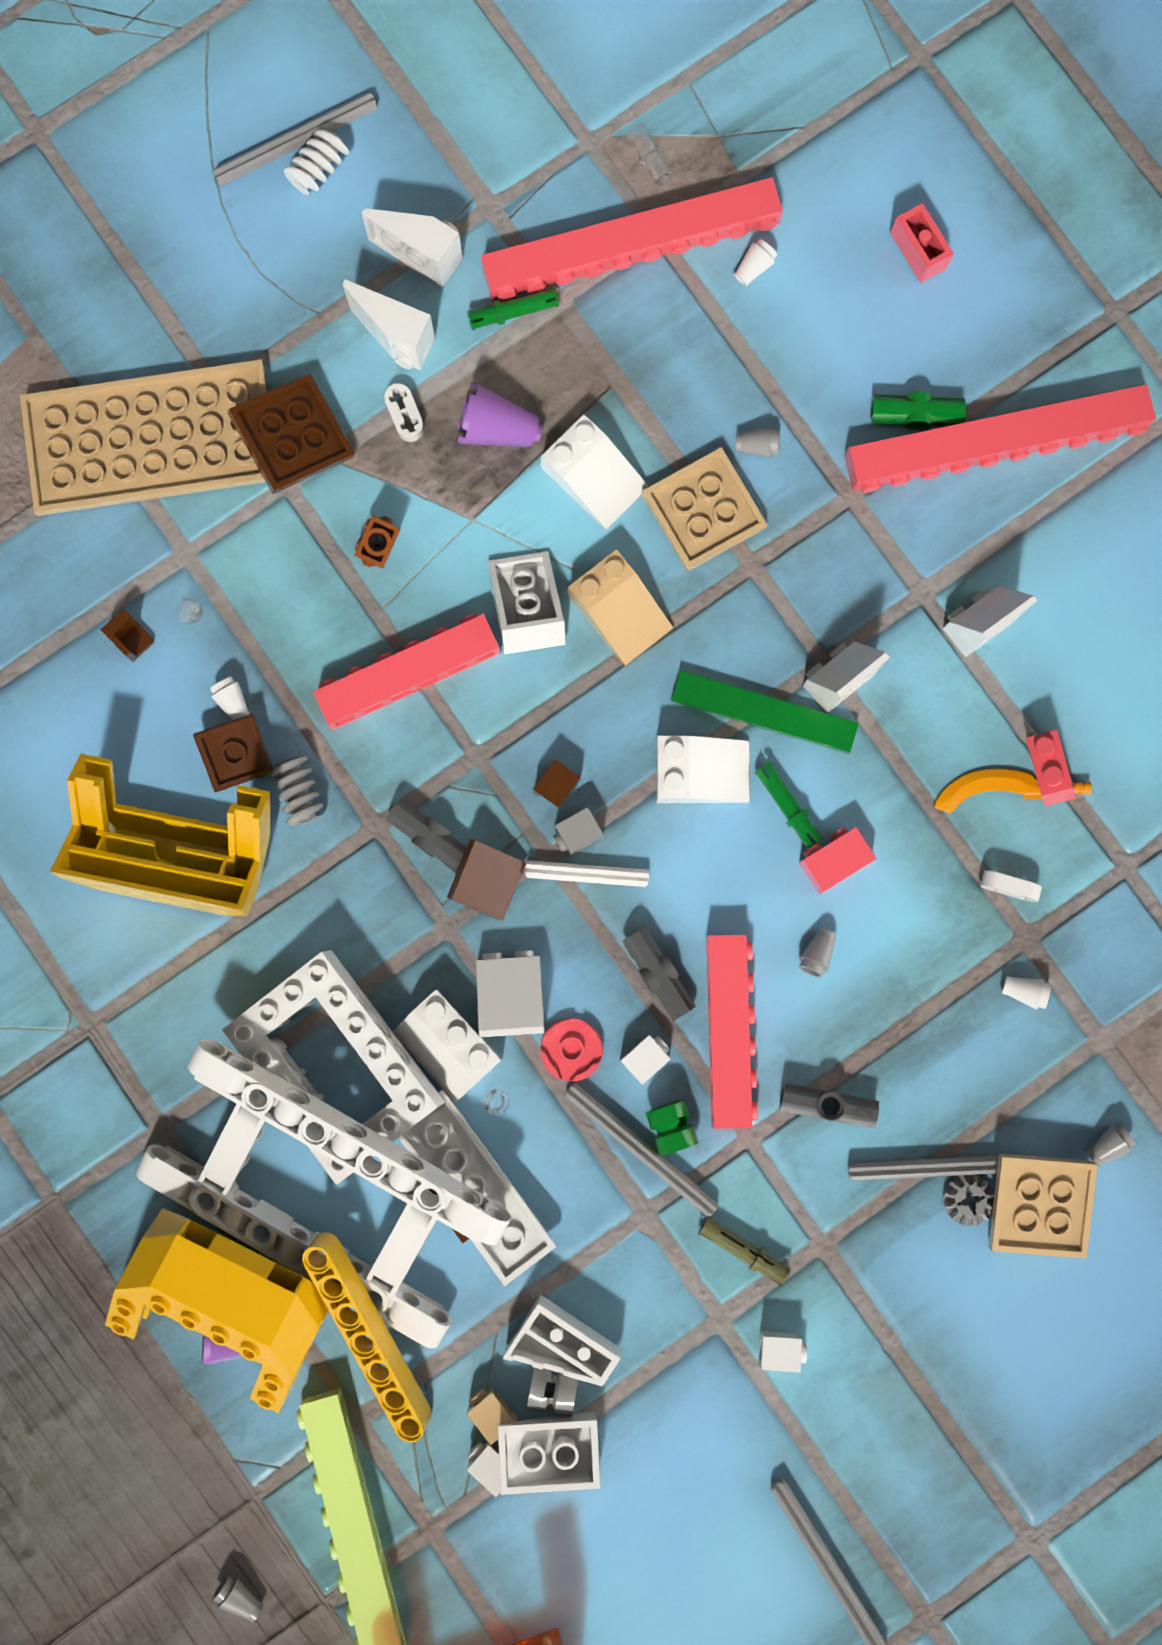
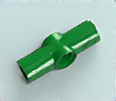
(917, 410)

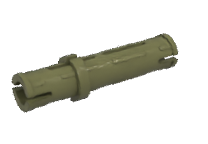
(756, 1258)

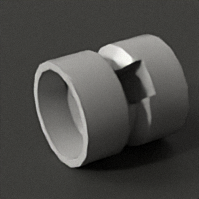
(563, 1395)

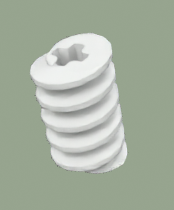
(315, 160)

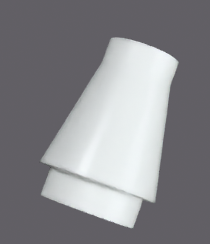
(756, 261)
(229, 698)
(1028, 991)

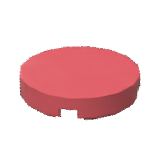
(571, 1050)

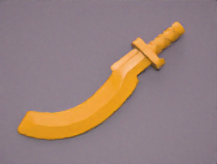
(995, 780)

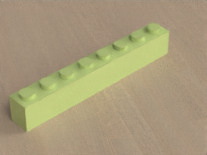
(350, 1519)

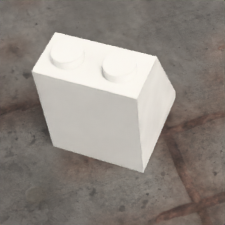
(509, 995)

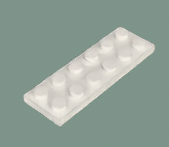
(454, 1147)

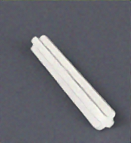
(587, 873)

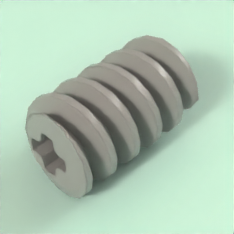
(296, 791)

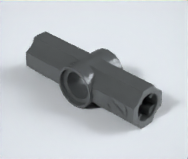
(427, 834)
(658, 973)
(849, 1108)

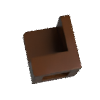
(127, 635)
(556, 783)

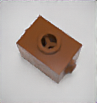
(365, 549)

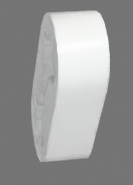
(398, 415)
(1011, 886)

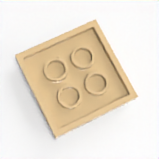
(704, 509)
(1043, 1206)

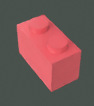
(921, 243)
(1050, 767)
(836, 860)

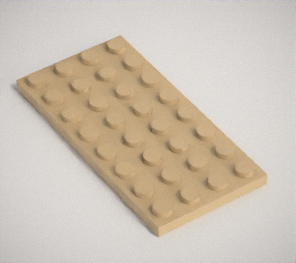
(139, 438)

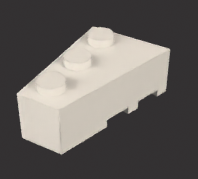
(562, 1344)

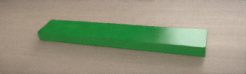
(765, 712)

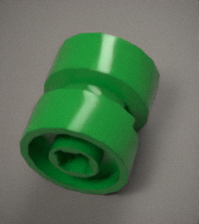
(672, 1127)

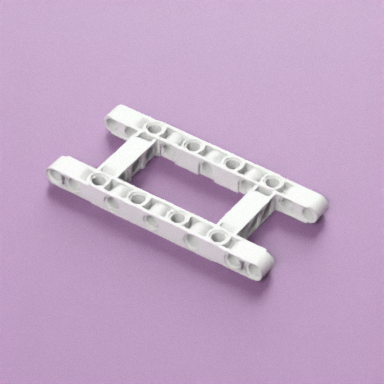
(341, 1141)

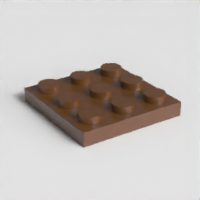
(291, 433)

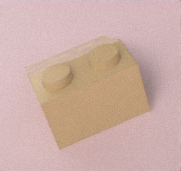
(619, 607)

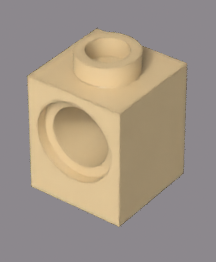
(488, 1411)

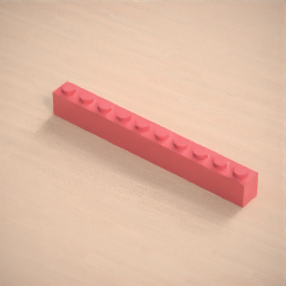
(632, 239)
(1000, 438)

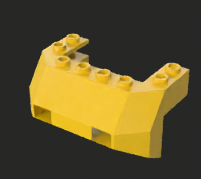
(161, 853)
(225, 1295)

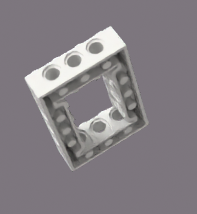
(363, 1028)

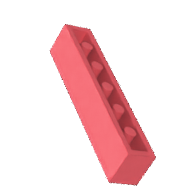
(406, 671)
(729, 1031)

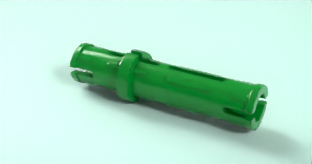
(512, 308)
(789, 805)

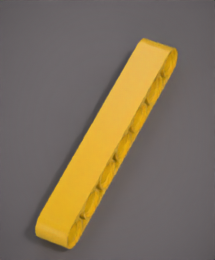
(362, 1322)

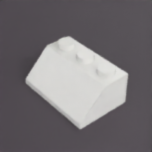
(446, 1045)

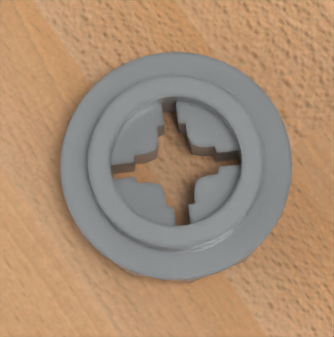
(956, 1192)

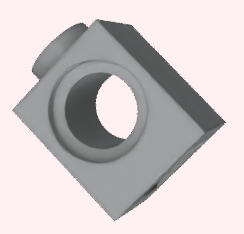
(577, 832)

